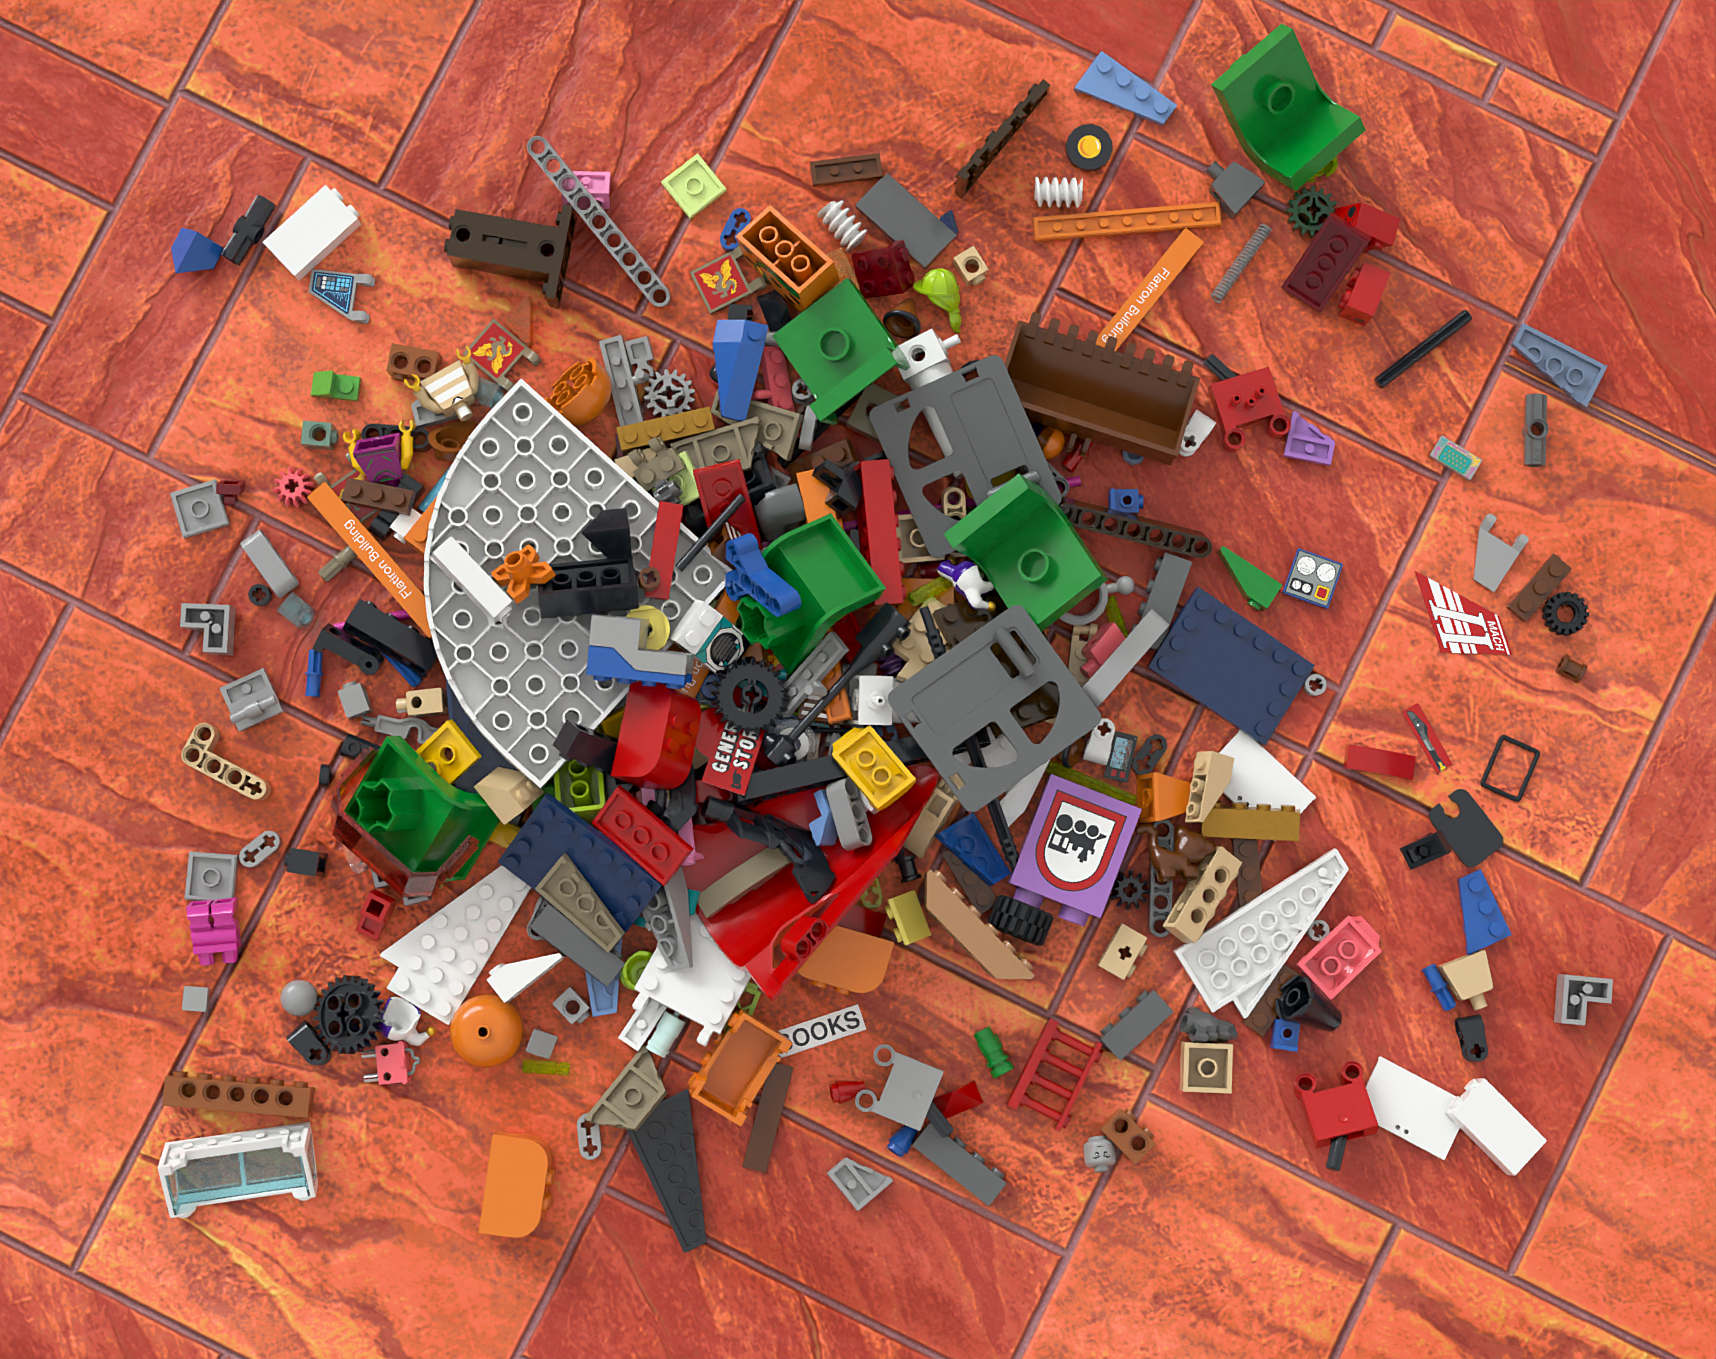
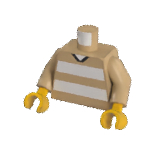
(449, 389)

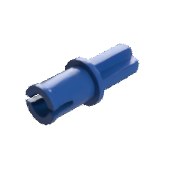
(314, 673)
(1439, 987)

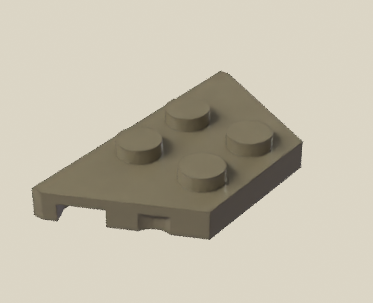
(722, 445)
(631, 1095)

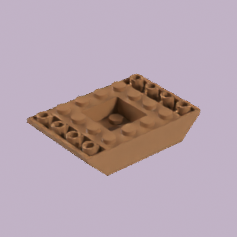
(970, 932)

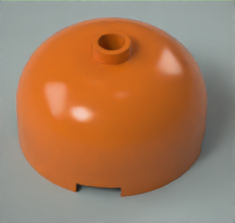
(592, 393)
(503, 1026)

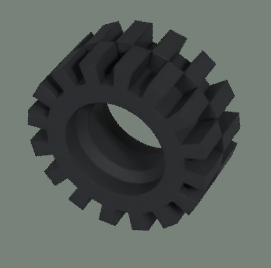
(1575, 603)

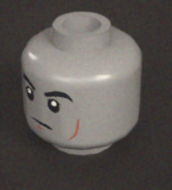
(1099, 1153)

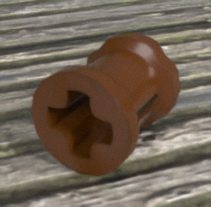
(653, 585)
(1571, 668)

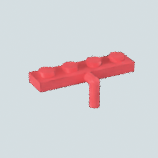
(776, 380)

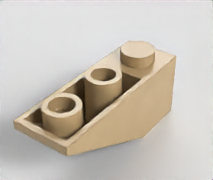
(1209, 781)

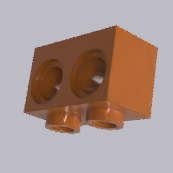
(416, 358)
(1124, 1138)

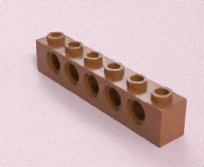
(176, 1095)

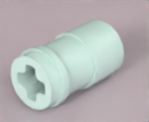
(665, 1034)

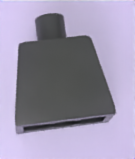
(1233, 186)

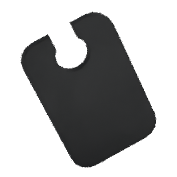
(1470, 833)

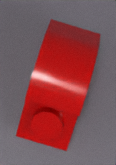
(375, 914)

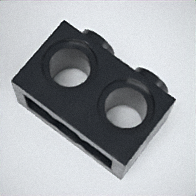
(306, 862)

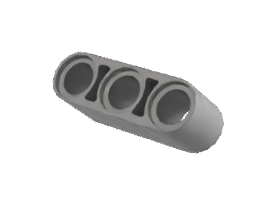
(269, 563)
(849, 814)

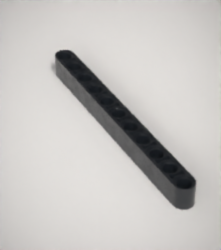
(824, 770)

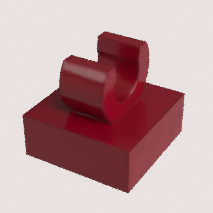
(231, 490)

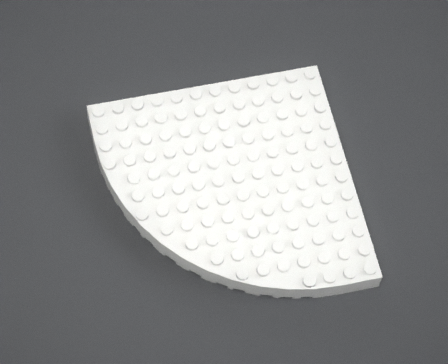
(539, 485)

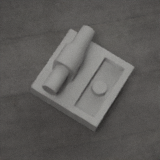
(251, 700)

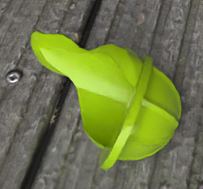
(942, 291)

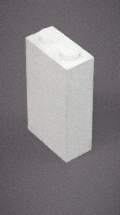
(313, 232)
(473, 580)
(1495, 1126)

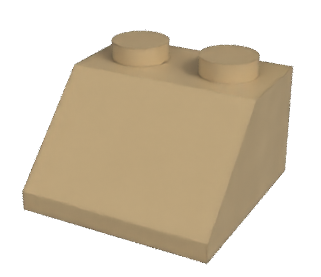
(507, 792)

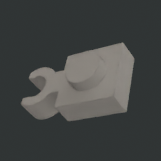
(640, 353)

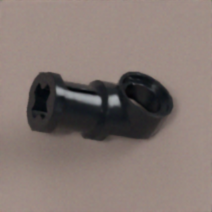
(907, 867)

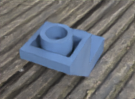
(823, 828)

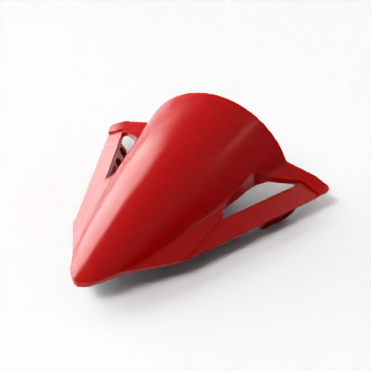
(779, 908)

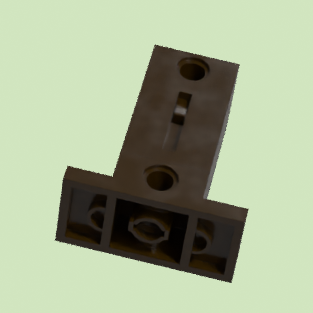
(514, 248)

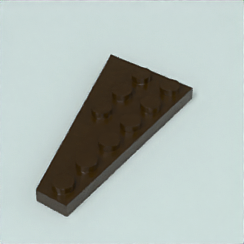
(997, 140)

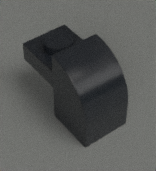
(843, 484)

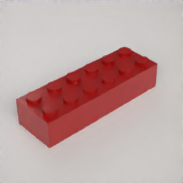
(877, 530)

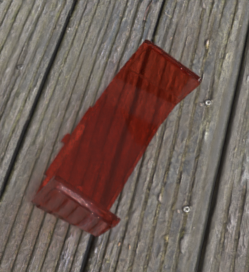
(377, 856)

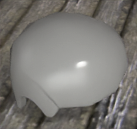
(298, 998)

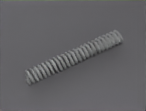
(1243, 263)

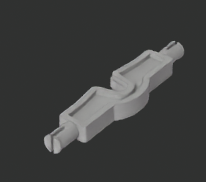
(400, 727)

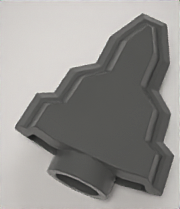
(1205, 1027)

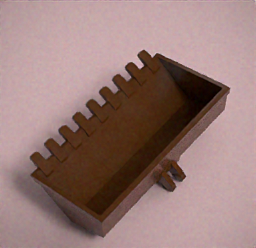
(1101, 391)

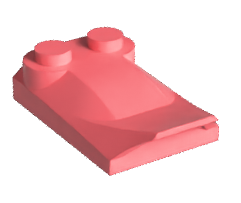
(1341, 955)

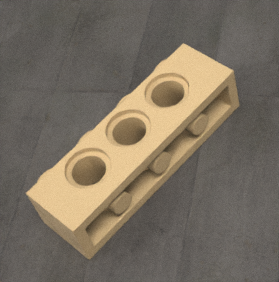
(1191, 899)

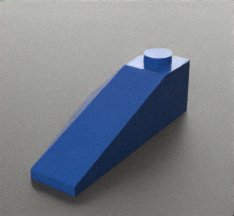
(738, 354)

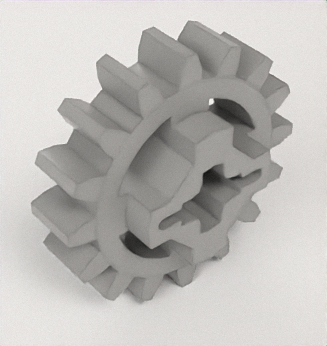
(660, 395)

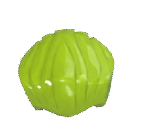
(633, 968)

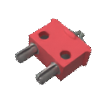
(395, 1063)

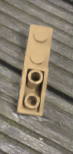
(932, 817)

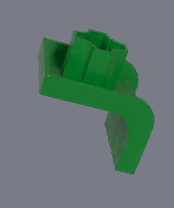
(1283, 112)
(839, 348)
(1028, 551)
(830, 581)
(417, 811)

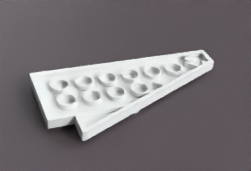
(1250, 946)
(452, 947)

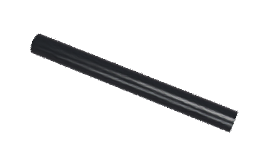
(710, 532)

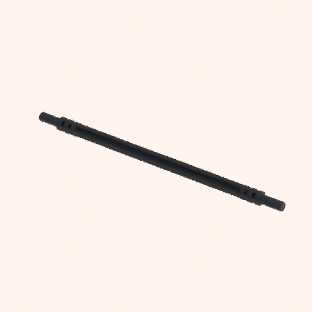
(1005, 838)

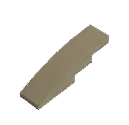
(742, 880)

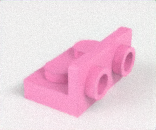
(596, 183)

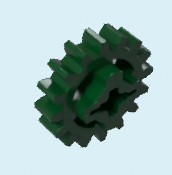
(1301, 212)

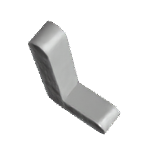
(1125, 657)

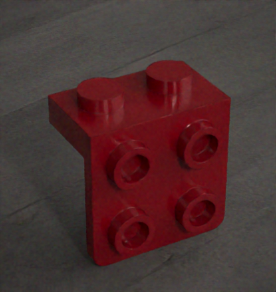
(883, 270)

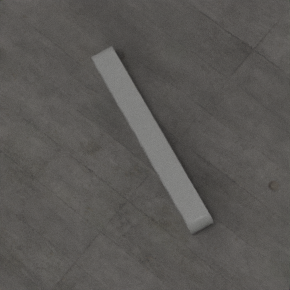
(591, 213)

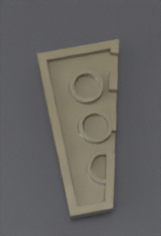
(776, 429)
(576, 899)

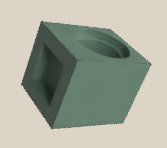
(310, 430)

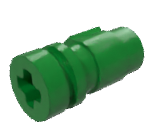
(992, 1051)

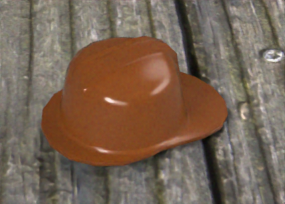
(450, 439)

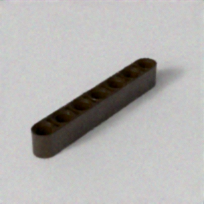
(1141, 533)

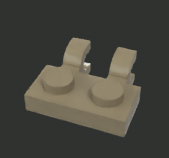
(663, 466)

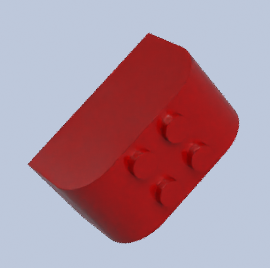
(656, 737)

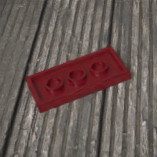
(1326, 262)

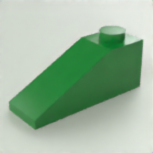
(1252, 583)

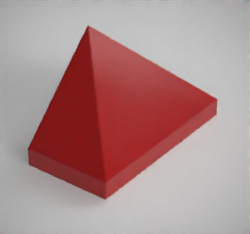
(958, 1099)

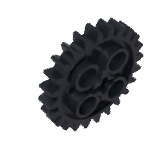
(349, 1014)

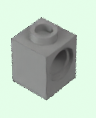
(355, 700)
(563, 1000)

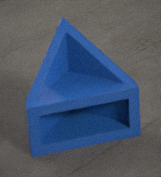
(194, 252)

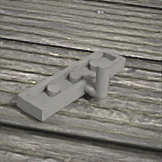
(622, 380)
(808, 676)

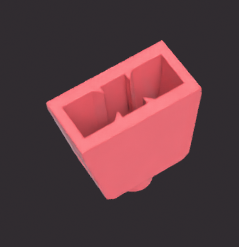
(1100, 648)

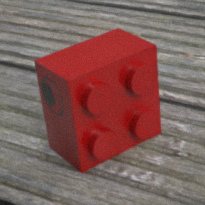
(1371, 221)
(1364, 293)

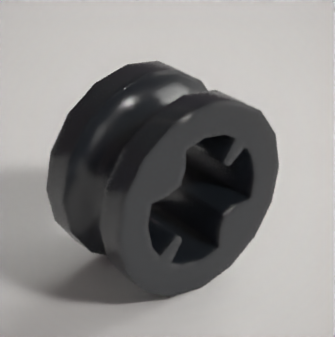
(254, 600)

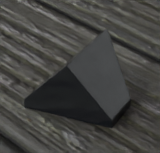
(610, 533)

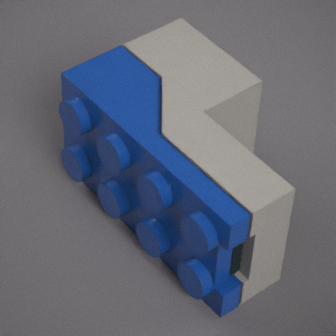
(620, 652)

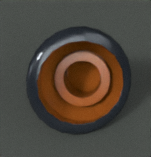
(903, 320)
(1072, 754)

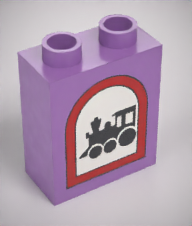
(1073, 849)

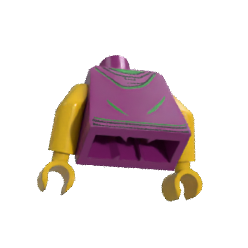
(383, 456)

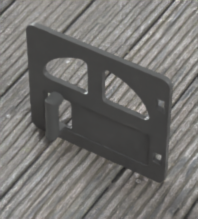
(986, 437)
(971, 689)

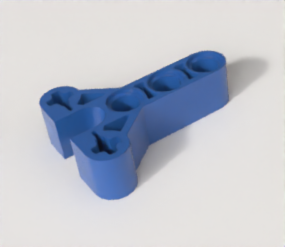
(756, 579)

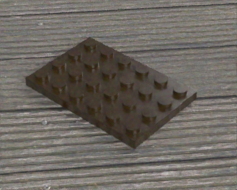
(961, 621)

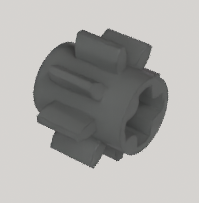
(668, 491)

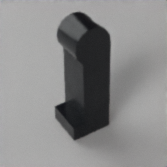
(381, 524)
(349, 648)

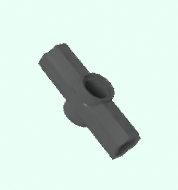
(1535, 415)

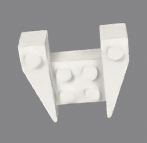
(1019, 795)

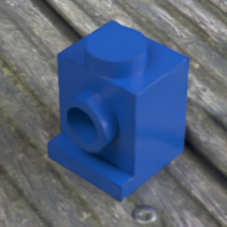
(1116, 496)
(1278, 1041)

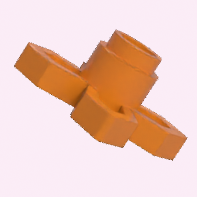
(520, 571)

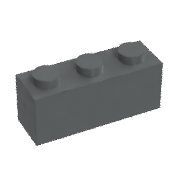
(1135, 1024)

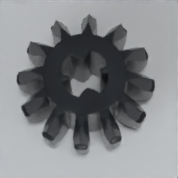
(1133, 896)

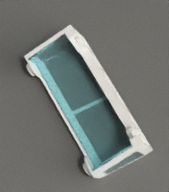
(238, 1167)

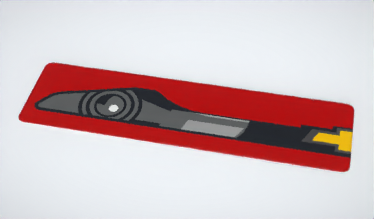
(1427, 738)

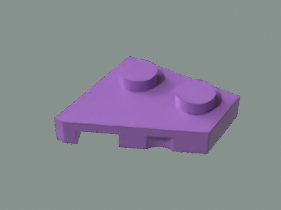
(1307, 442)

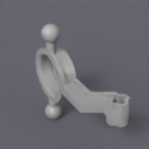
(1124, 586)

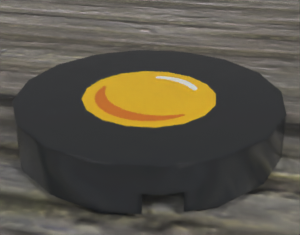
(1089, 147)

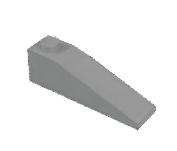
(670, 922)

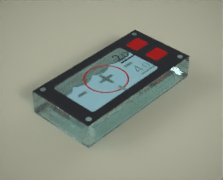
(1120, 757)

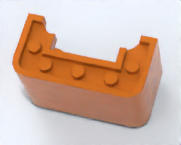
(737, 1065)

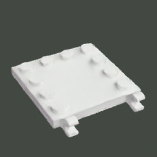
(700, 993)

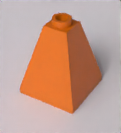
(1160, 796)

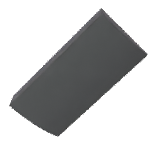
(906, 219)

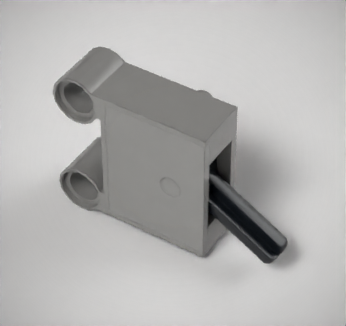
(908, 1093)

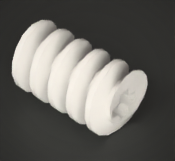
(1058, 192)
(842, 225)

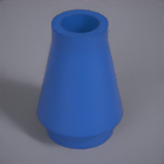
(902, 1141)

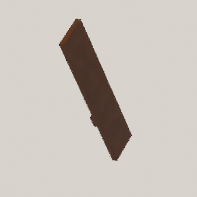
(767, 1118)

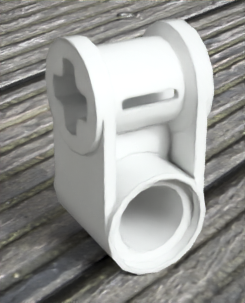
(1196, 431)
(1099, 746)

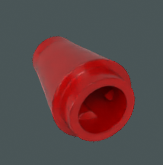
(845, 1090)

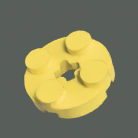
(659, 623)

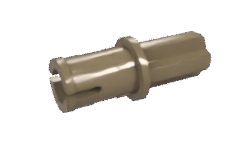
(337, 563)

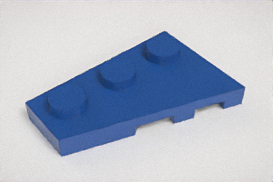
(974, 849)
(1480, 912)

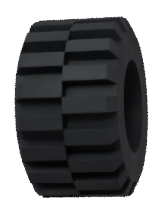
(1020, 920)

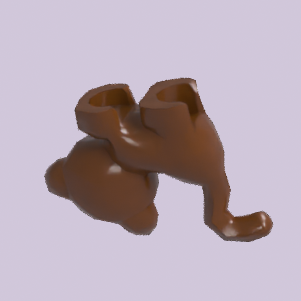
(1188, 847)

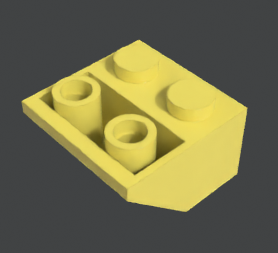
(908, 918)

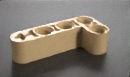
(227, 768)

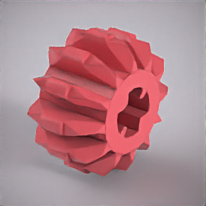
(287, 482)

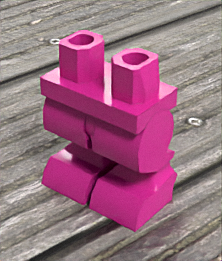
(215, 936)

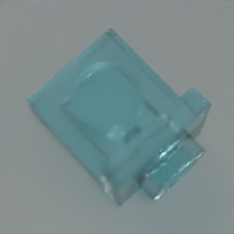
(488, 393)
(297, 611)

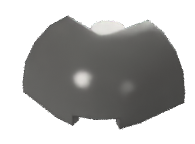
(779, 512)

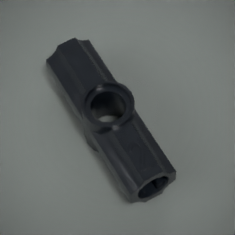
(248, 230)

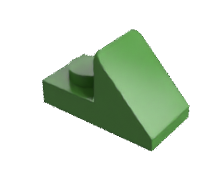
(335, 386)

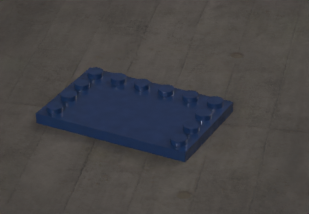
(1230, 666)
(610, 872)

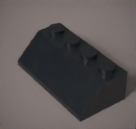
(758, 480)
(589, 588)

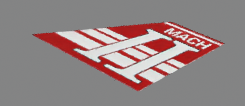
(1460, 623)

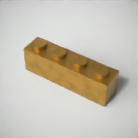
(670, 428)
(1252, 822)

